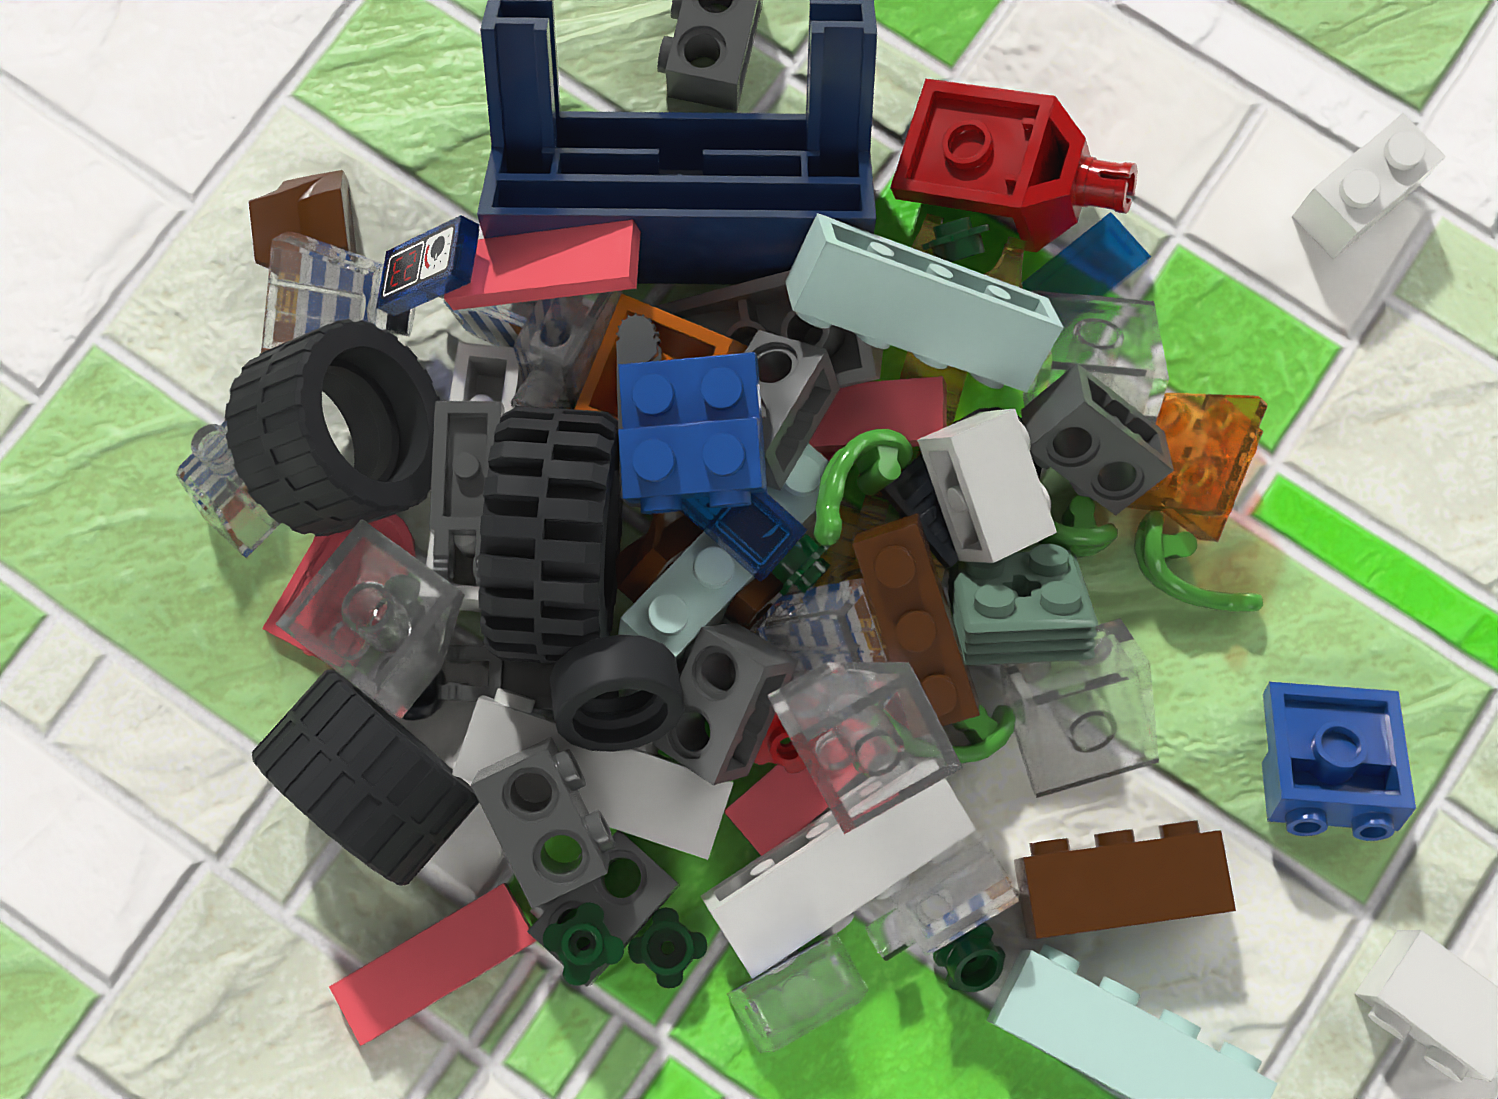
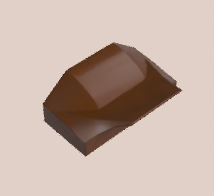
(305, 205)
(654, 552)

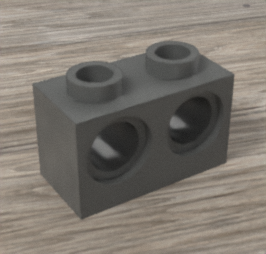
(719, 36)
(794, 395)
(1096, 440)
(735, 710)
(526, 826)
(621, 915)

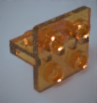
(1210, 452)

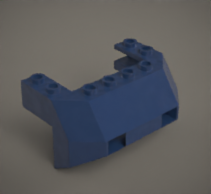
(707, 190)

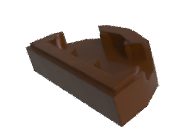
(753, 601)

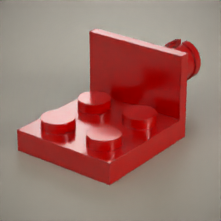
(1007, 159)

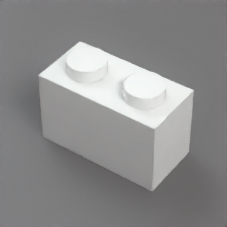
(1368, 185)
(988, 486)
(1438, 1002)

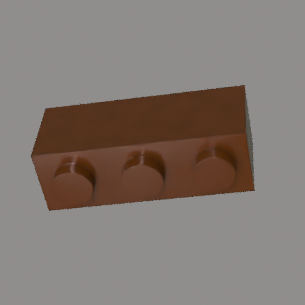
(916, 614)
(1123, 881)

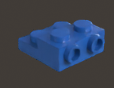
(691, 432)
(1336, 760)

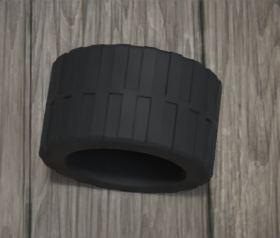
(285, 445)
(364, 778)

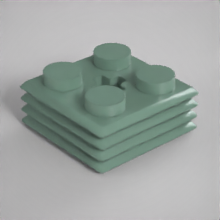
(1023, 608)

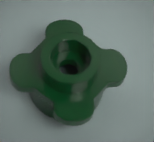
(957, 240)
(802, 566)
(564, 937)
(686, 944)
(971, 960)

